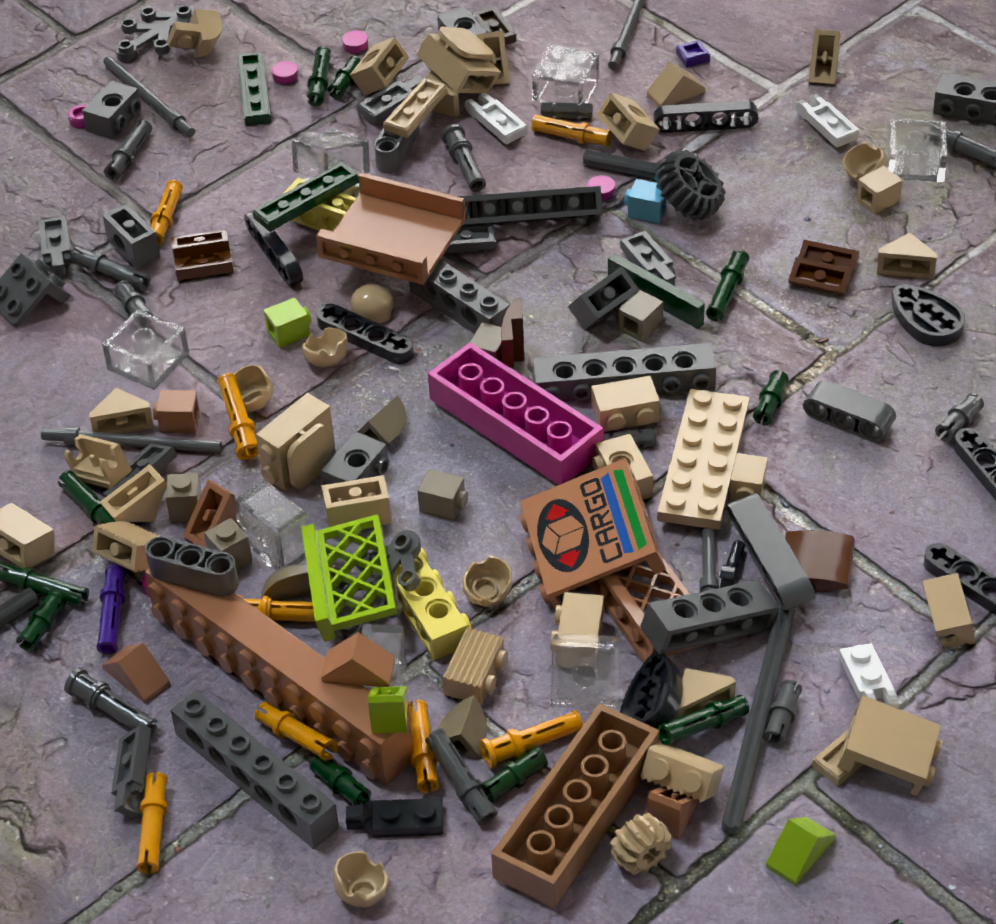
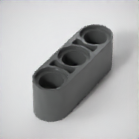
(392, 150)
(849, 411)
(192, 566)

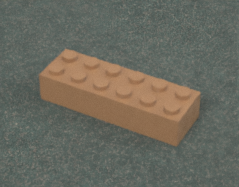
(574, 806)

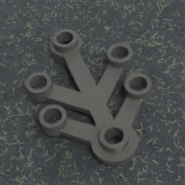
(126, 49)
(402, 551)

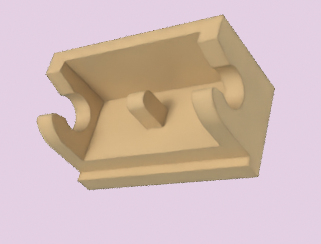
(98, 461)
(949, 610)

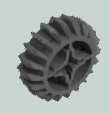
(690, 184)

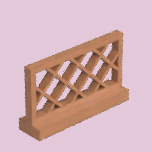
(628, 610)

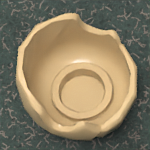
(863, 160)
(373, 302)
(327, 349)
(254, 387)
(487, 581)
(359, 880)

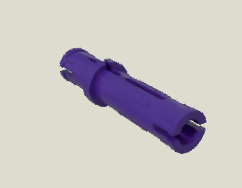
(112, 598)

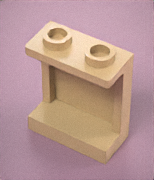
(892, 743)

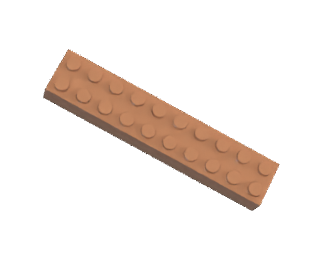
(283, 672)

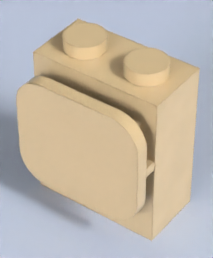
(460, 60)
(297, 444)

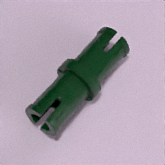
(343, 78)
(770, 397)
(41, 621)
(514, 774)
(340, 780)

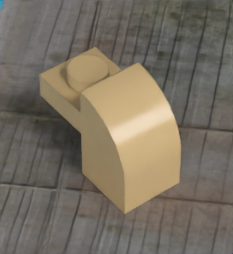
(198, 34)

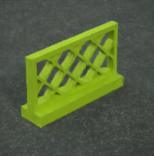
(321, 574)

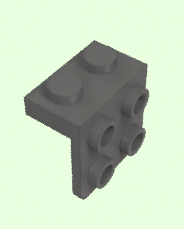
(25, 286)

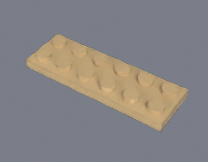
(703, 459)

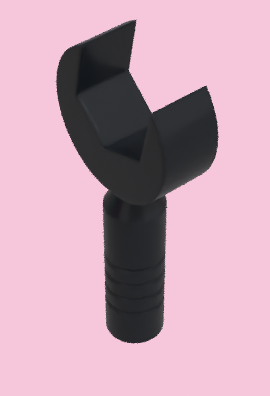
(729, 571)

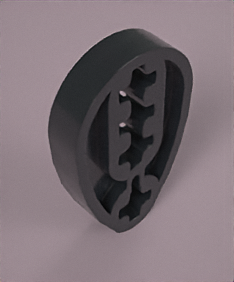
(927, 315)
(658, 680)

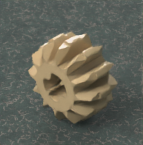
(641, 843)

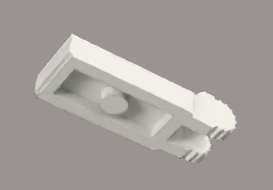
(496, 118)
(827, 120)
(867, 674)

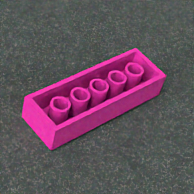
(515, 413)

